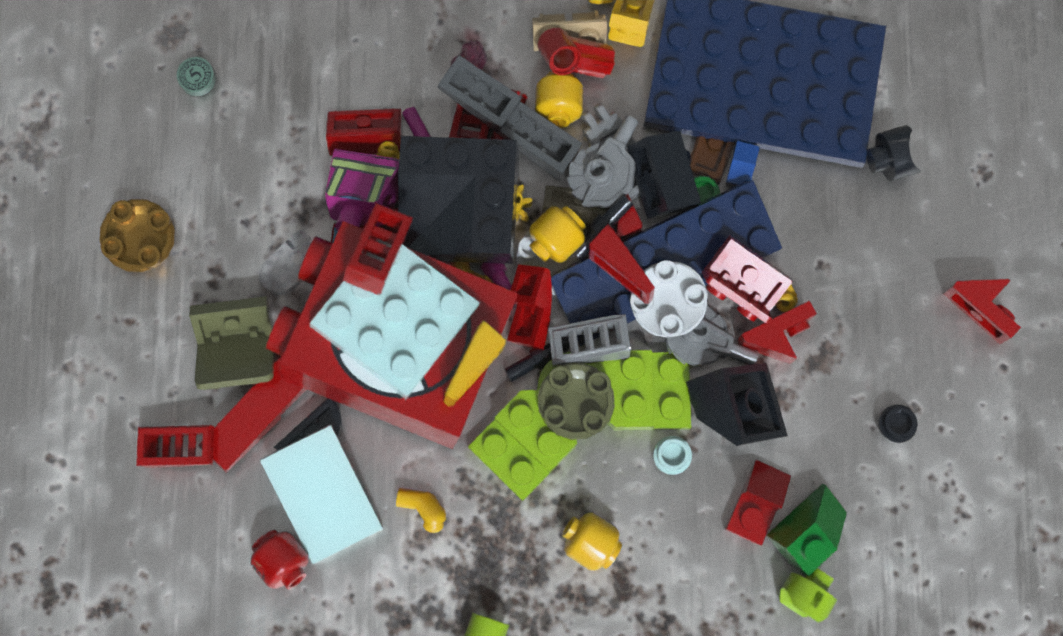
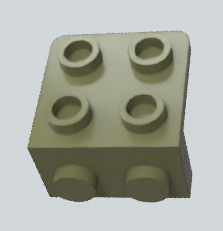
(232, 343)

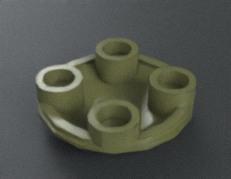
(576, 401)

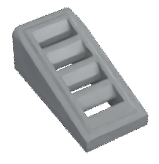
(600, 325)

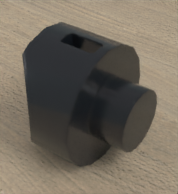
(892, 154)

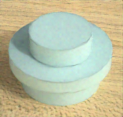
(672, 455)

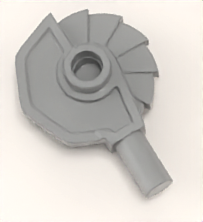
(605, 170)
(708, 343)

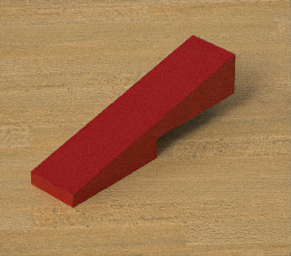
(252, 419)

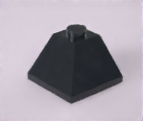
(738, 404)

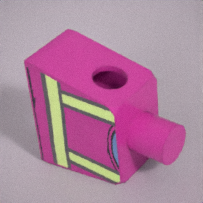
(358, 183)

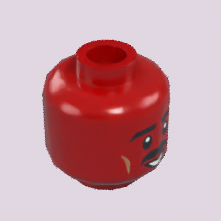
(279, 559)

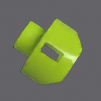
(808, 595)

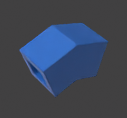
(742, 163)

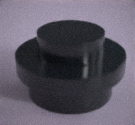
(897, 423)

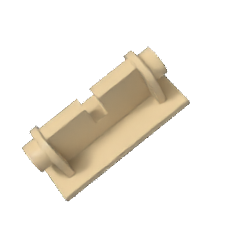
(583, 25)

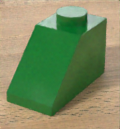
(810, 531)

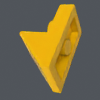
(630, 21)

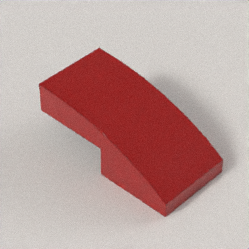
(533, 306)

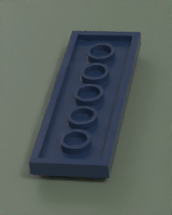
(687, 238)

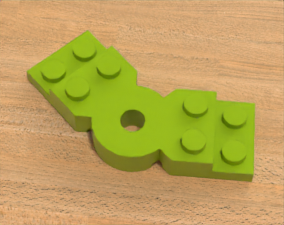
(647, 396)

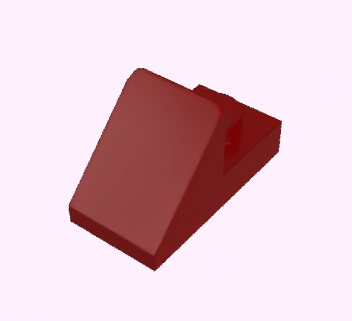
(976, 299)
(771, 339)
(758, 502)

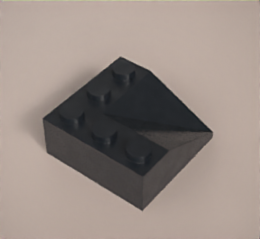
(459, 197)

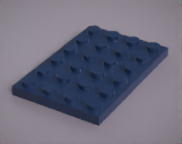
(767, 78)

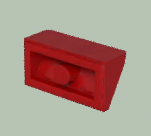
(363, 130)

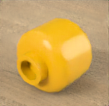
(559, 98)
(557, 234)
(591, 541)

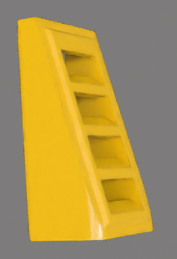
(480, 353)

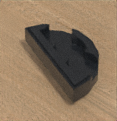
(324, 415)

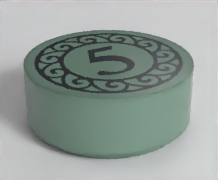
(196, 76)

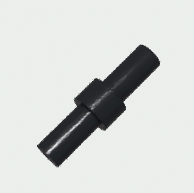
(611, 217)
(537, 359)

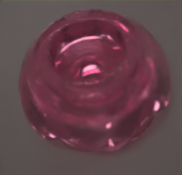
(474, 53)

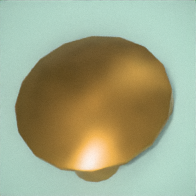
(136, 235)

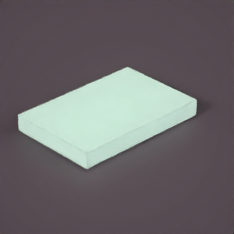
(321, 493)

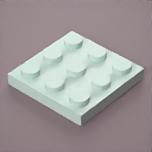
(401, 329)

